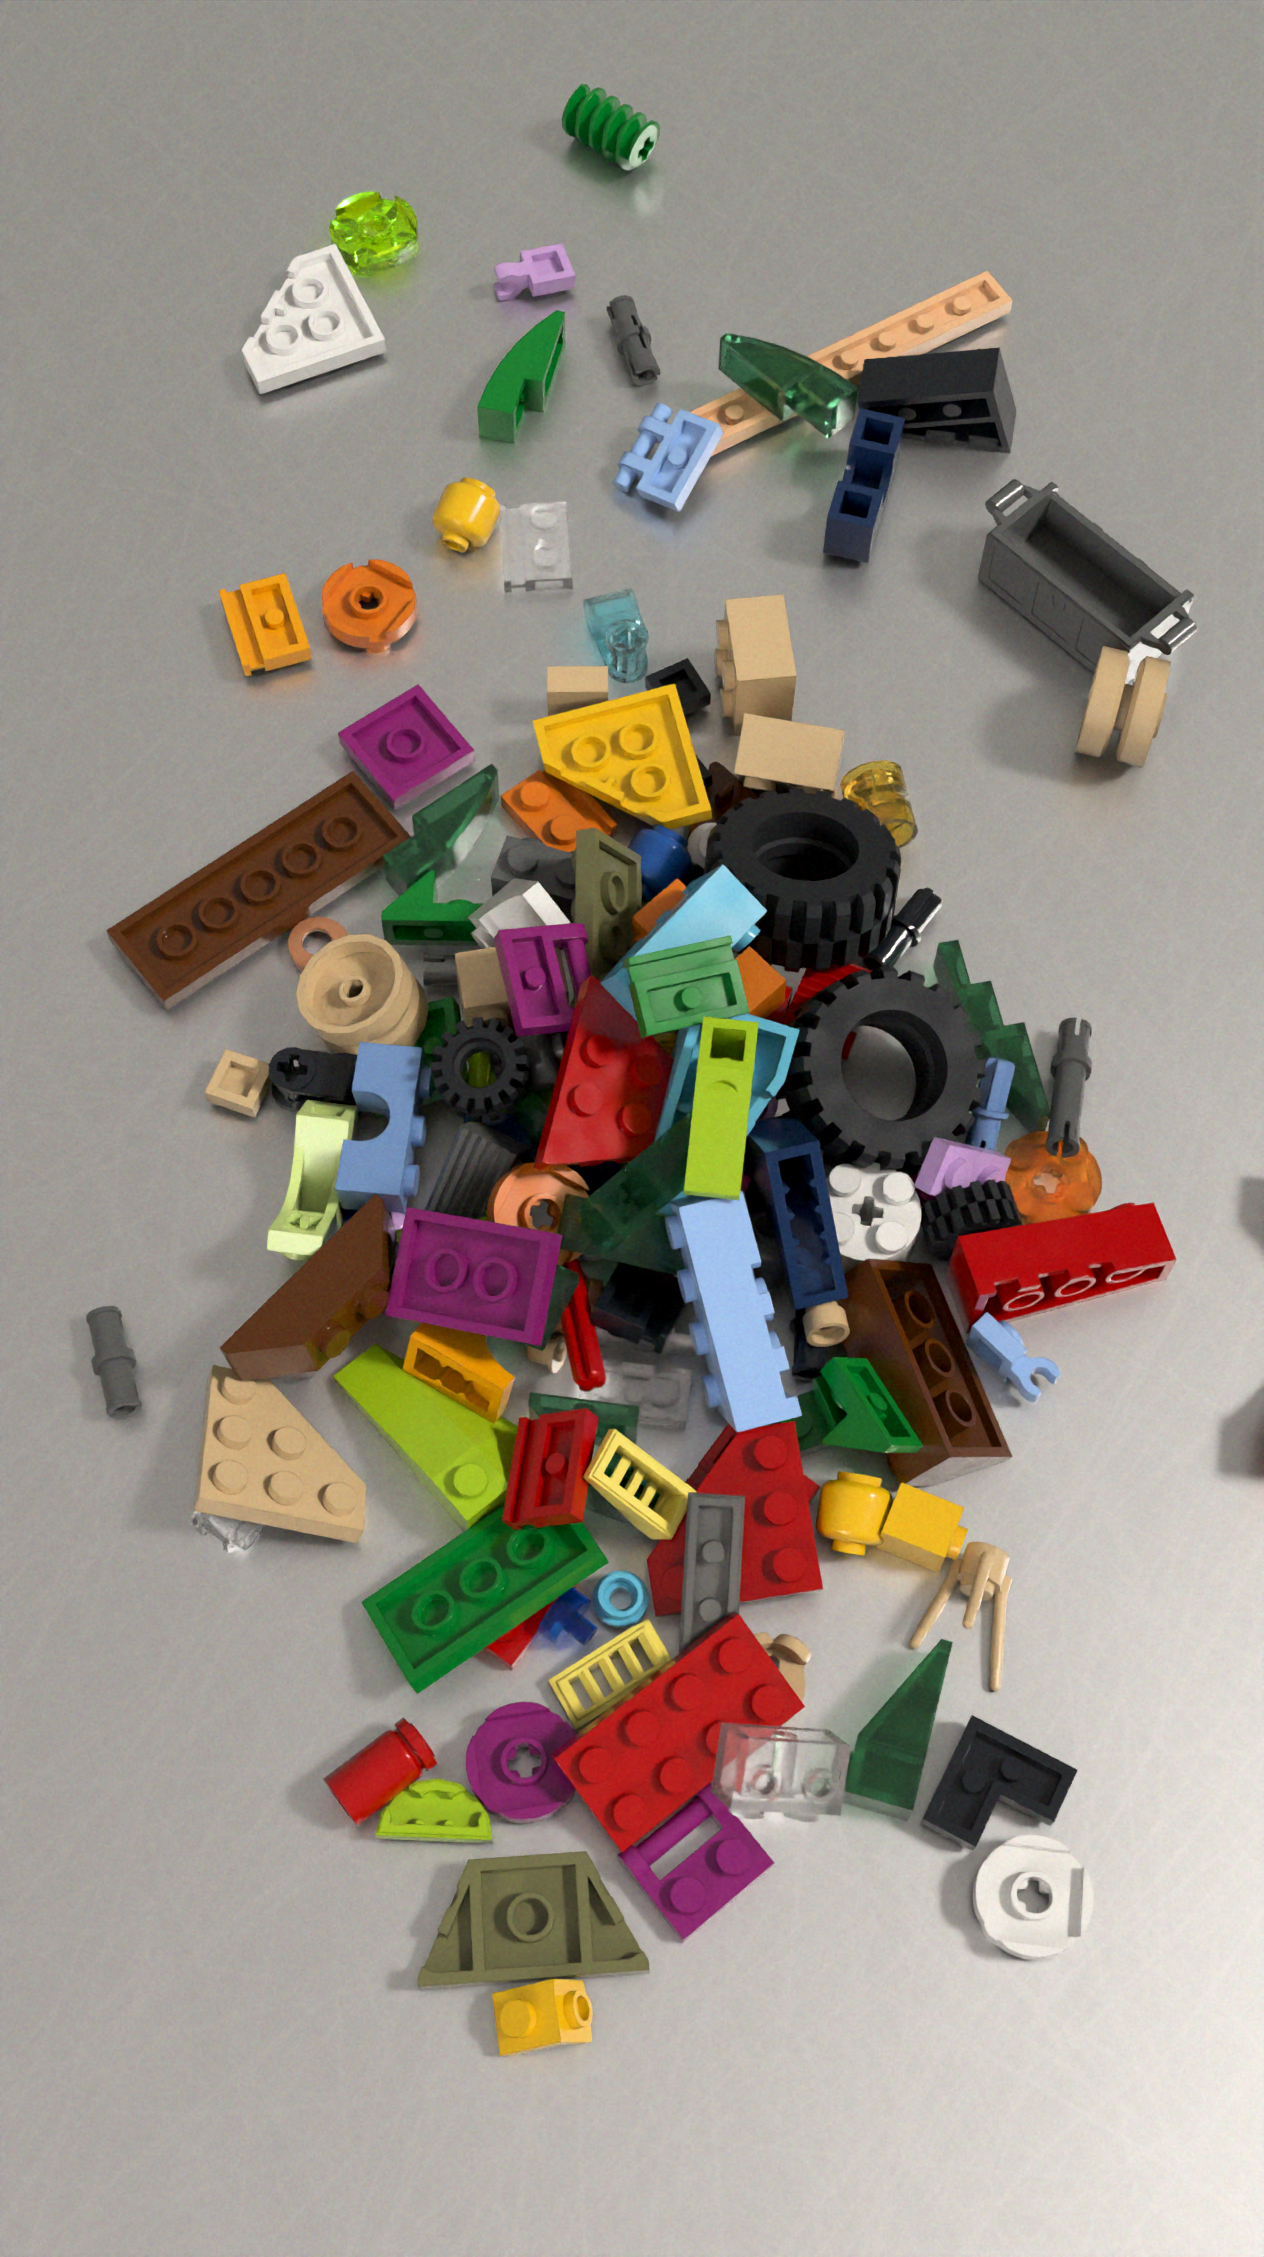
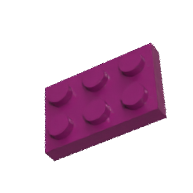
(474, 1275)

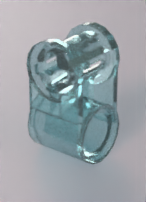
(619, 634)

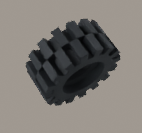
(473, 1040)
(967, 1212)

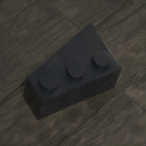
(944, 395)

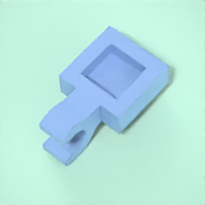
(1003, 1352)

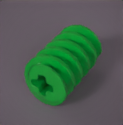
(610, 127)

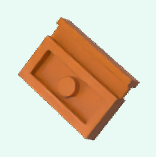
(554, 811)

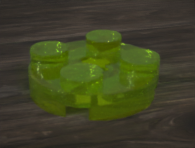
(380, 251)

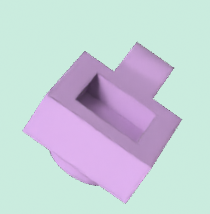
(540, 269)

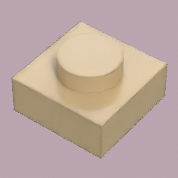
(239, 1083)

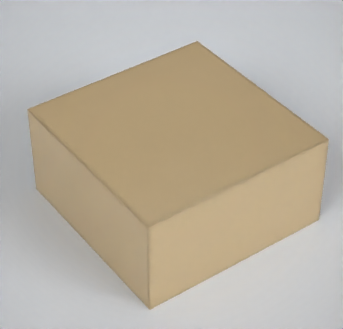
(575, 687)

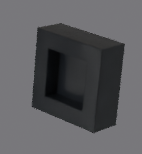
(689, 685)

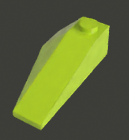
(443, 1443)

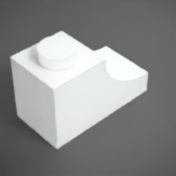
(515, 906)

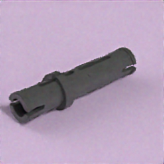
(1070, 1070)

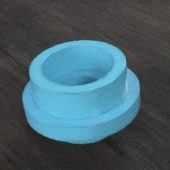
(620, 1582)

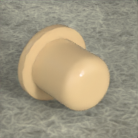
(552, 1356)

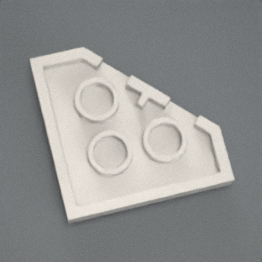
(312, 324)

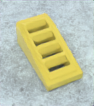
(672, 1504)
(602, 1657)

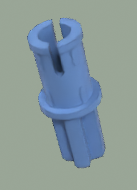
(989, 1116)

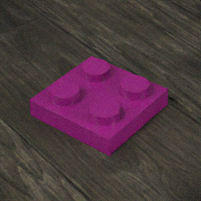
(406, 747)

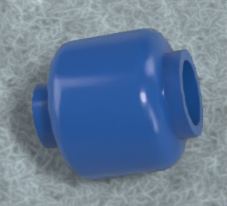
(662, 858)

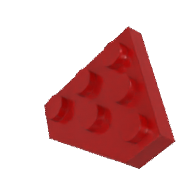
(777, 1528)

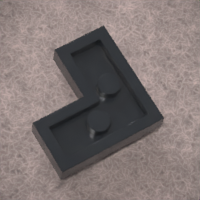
(990, 1768)

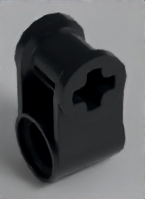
(318, 1077)

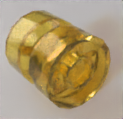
(883, 791)

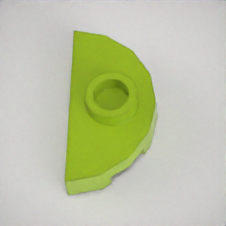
(435, 1812)

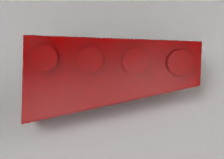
(1057, 1263)

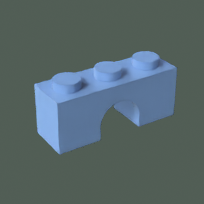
(393, 1084)

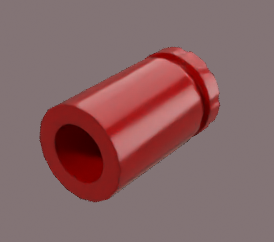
(380, 1771)

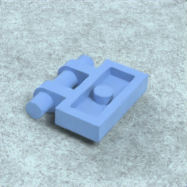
(676, 463)

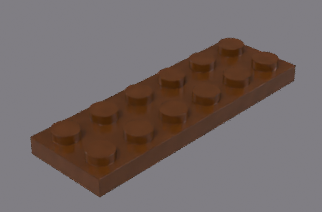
(258, 890)

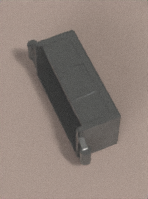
(1079, 580)

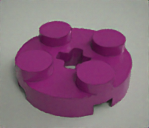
(497, 1742)

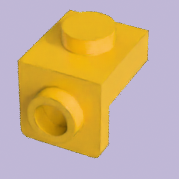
(542, 2016)

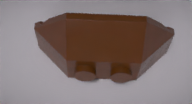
(320, 1303)

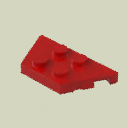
(605, 1087)

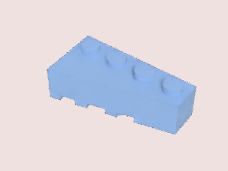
(730, 1311)

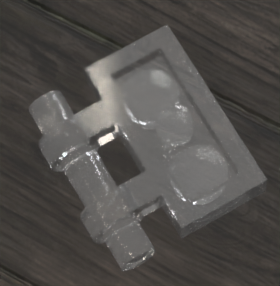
(655, 1388)

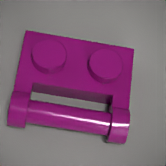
(534, 976)
(706, 1878)

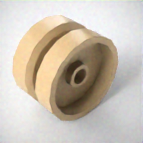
(1125, 707)
(361, 993)

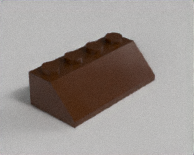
(918, 1353)

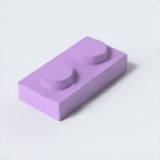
(958, 1164)

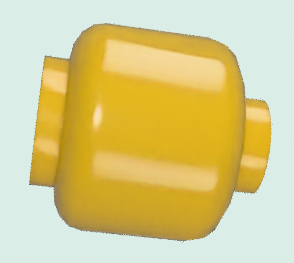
(466, 514)
(853, 1512)

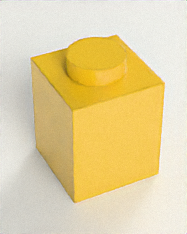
(923, 1528)

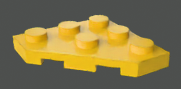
(629, 755)

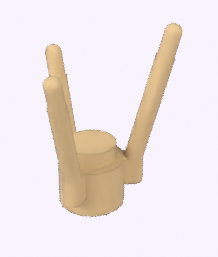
(980, 1577)

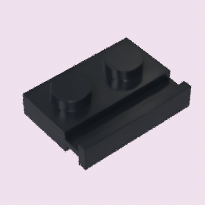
(639, 1306)

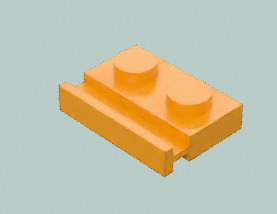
(265, 624)

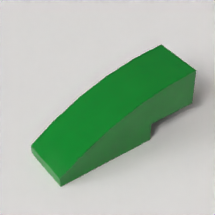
(522, 380)

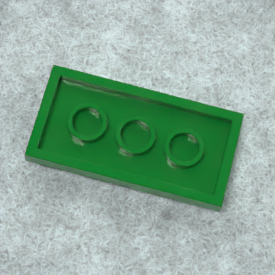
(477, 1592)

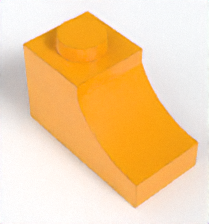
(459, 1368)

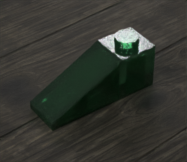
(894, 1743)

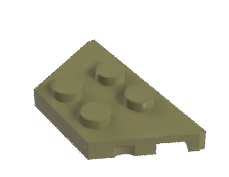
(530, 1924)

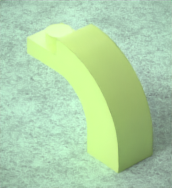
(311, 1203)

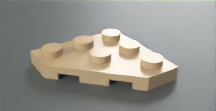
(271, 1464)

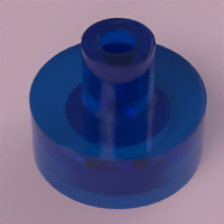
(567, 1619)

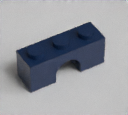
(865, 485)

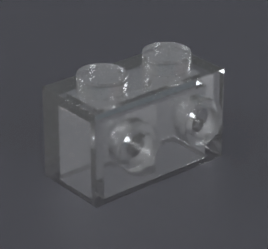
(780, 1771)

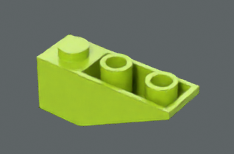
(721, 1108)

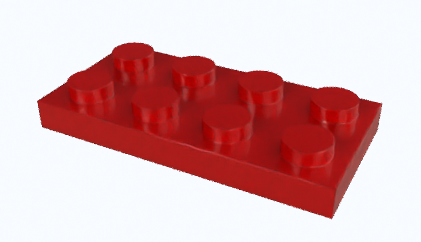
(664, 1734)

